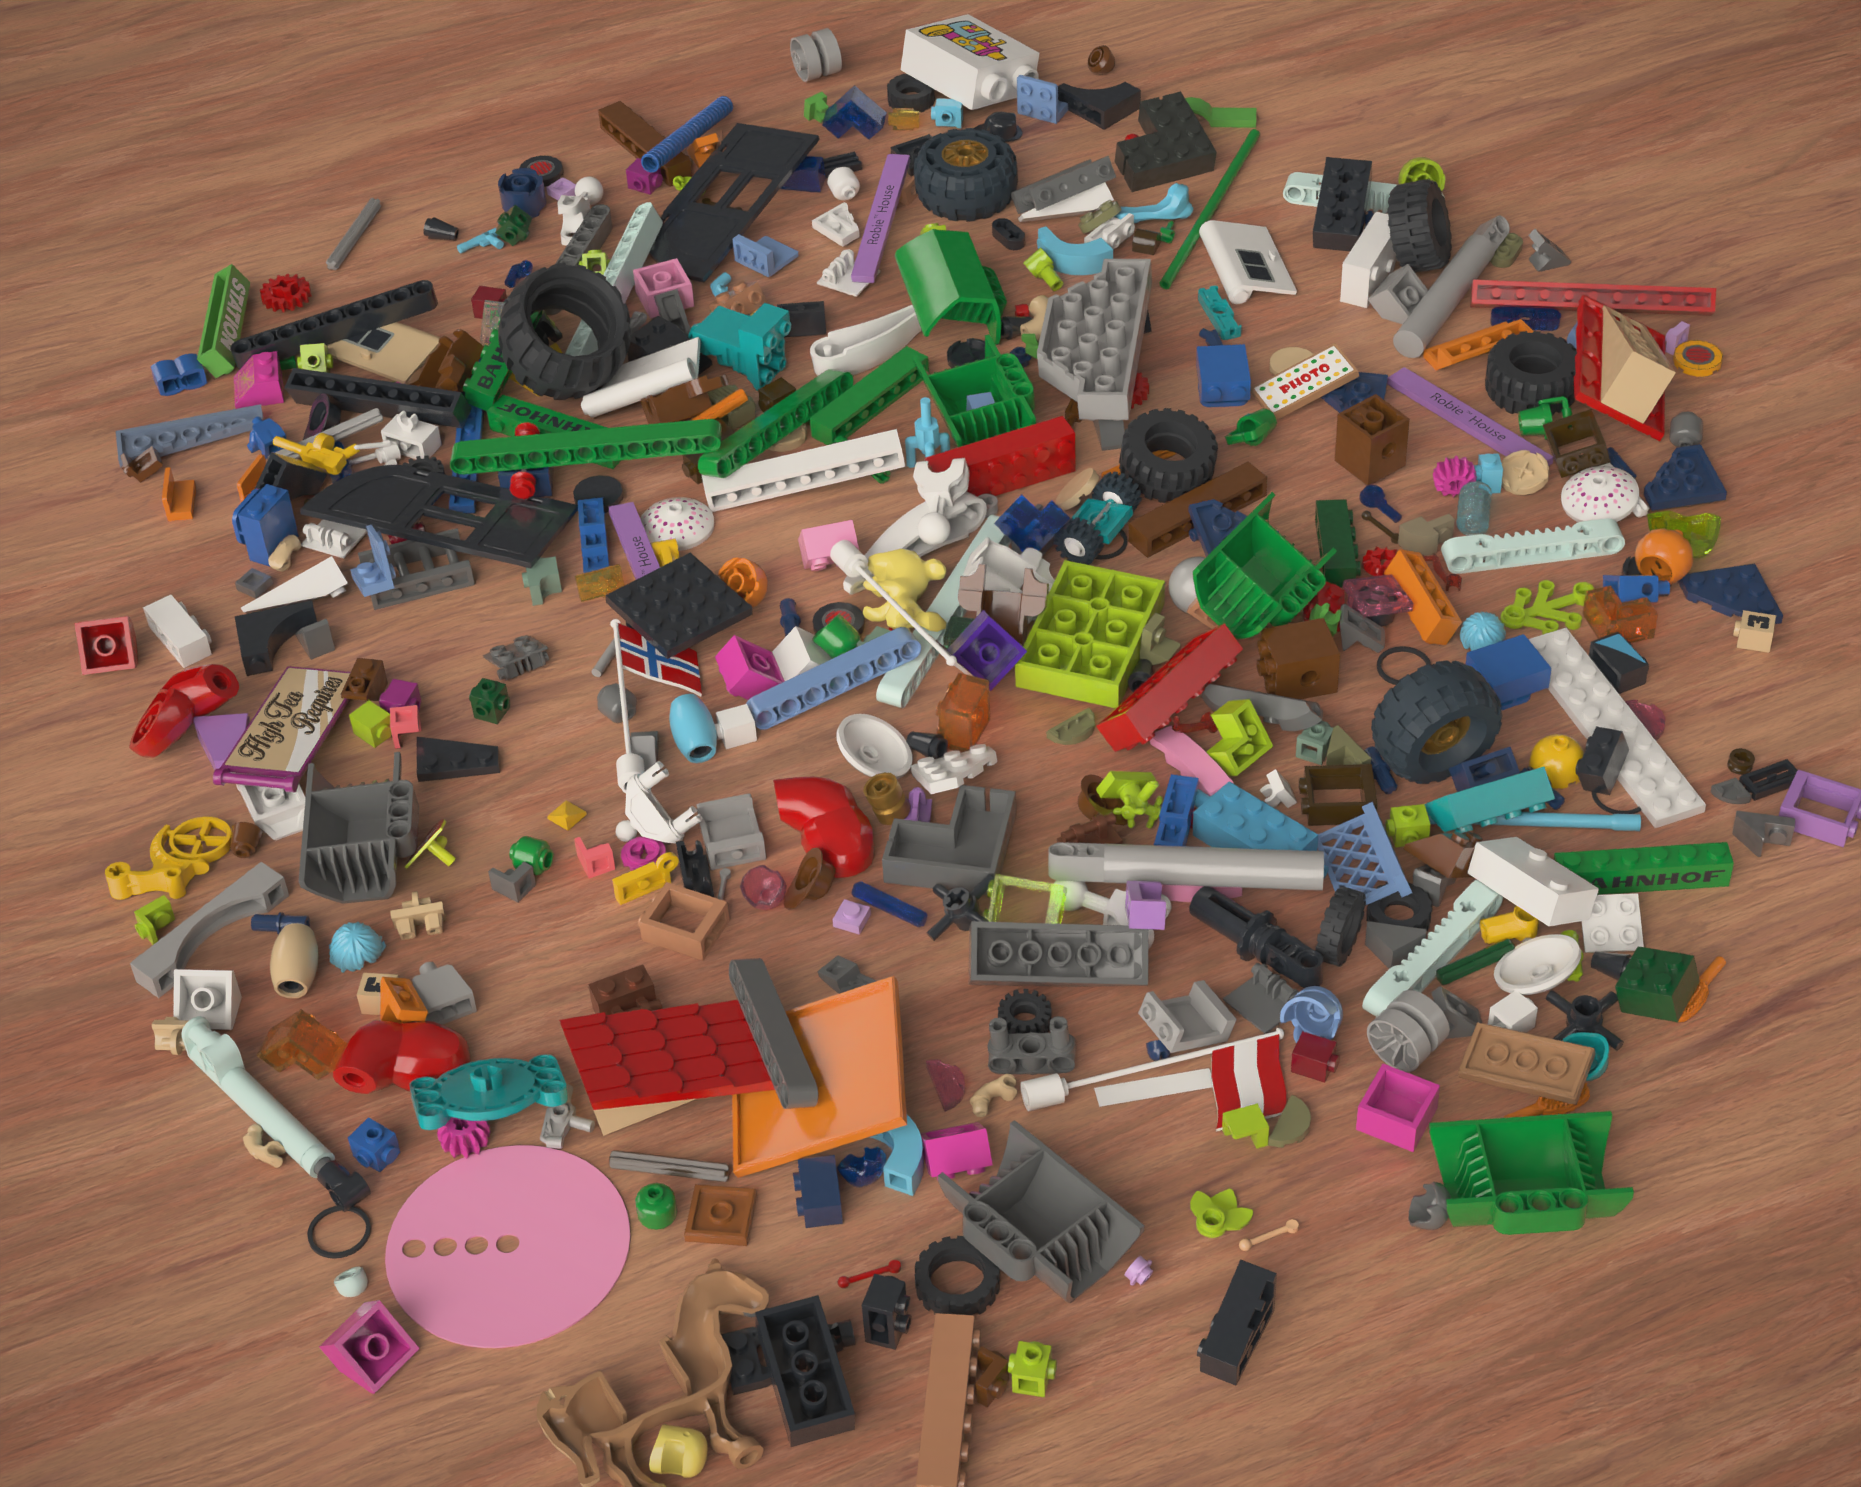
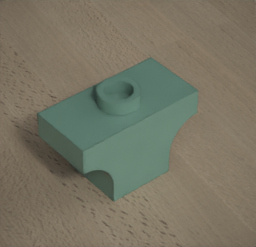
(542, 579)

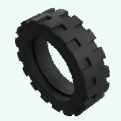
(1341, 925)
(960, 1304)

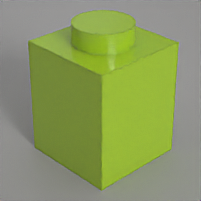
(371, 724)

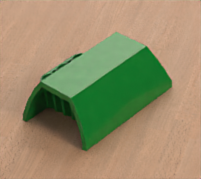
(950, 282)
(995, 374)
(1256, 577)
(1527, 1172)

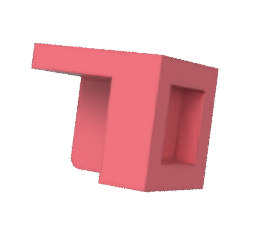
(404, 721)
(595, 859)

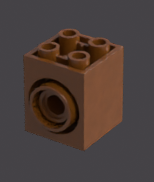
(1371, 439)
(1299, 660)

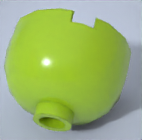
(1421, 169)

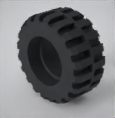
(1419, 225)
(1529, 370)
(1174, 433)

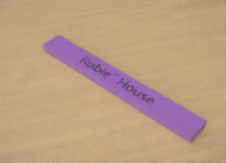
(880, 218)
(1461, 414)
(633, 539)

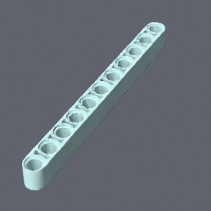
(627, 257)
(902, 682)

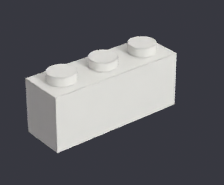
(178, 630)

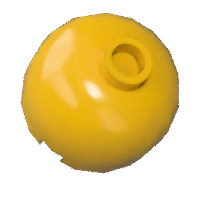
(1559, 757)

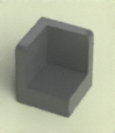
(513, 883)

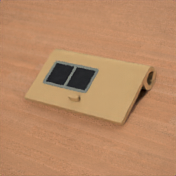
(389, 351)

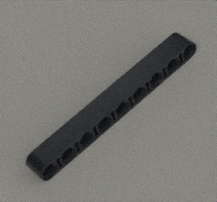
(339, 322)

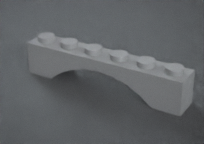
(251, 894)

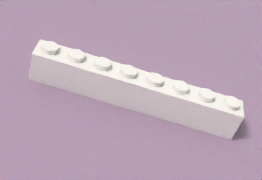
(805, 470)

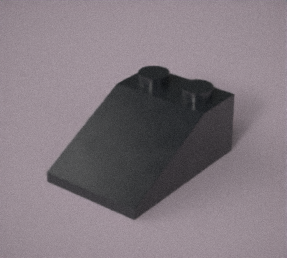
(657, 336)

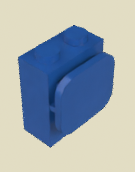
(1223, 375)
(264, 522)
(1511, 669)

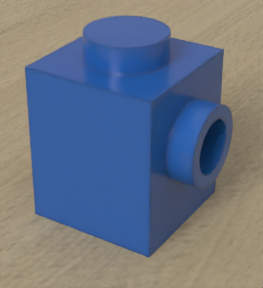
(374, 1145)

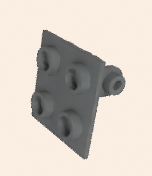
(524, 649)
(1261, 998)

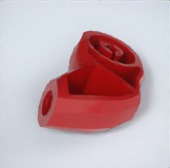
(184, 696)
(827, 820)
(398, 1054)

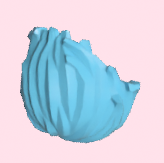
(1481, 630)
(354, 945)

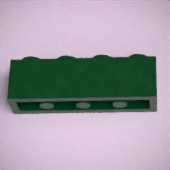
(1334, 530)

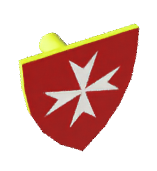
(436, 847)

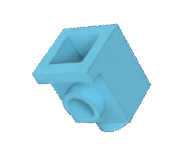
(952, 108)
(1490, 471)

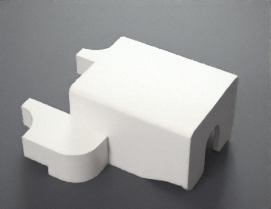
(1007, 567)

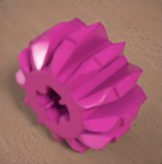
(1453, 475)
(463, 1136)

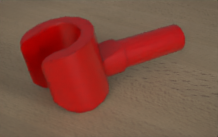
(1022, 310)

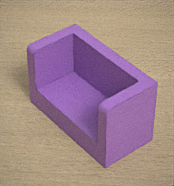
(1144, 905)

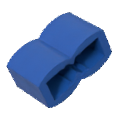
(178, 374)

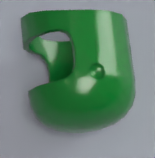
(837, 637)

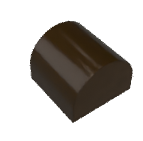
(1146, 241)

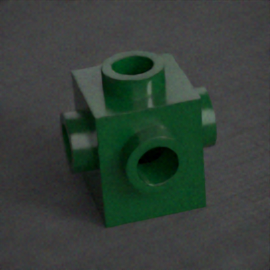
(513, 225)
(489, 701)

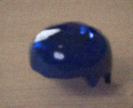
(863, 1170)

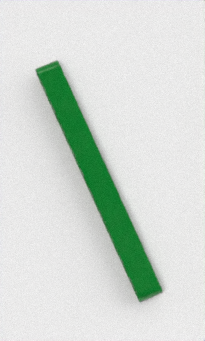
(586, 446)

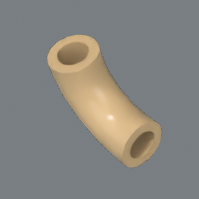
(1037, 309)

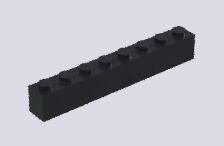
(391, 398)

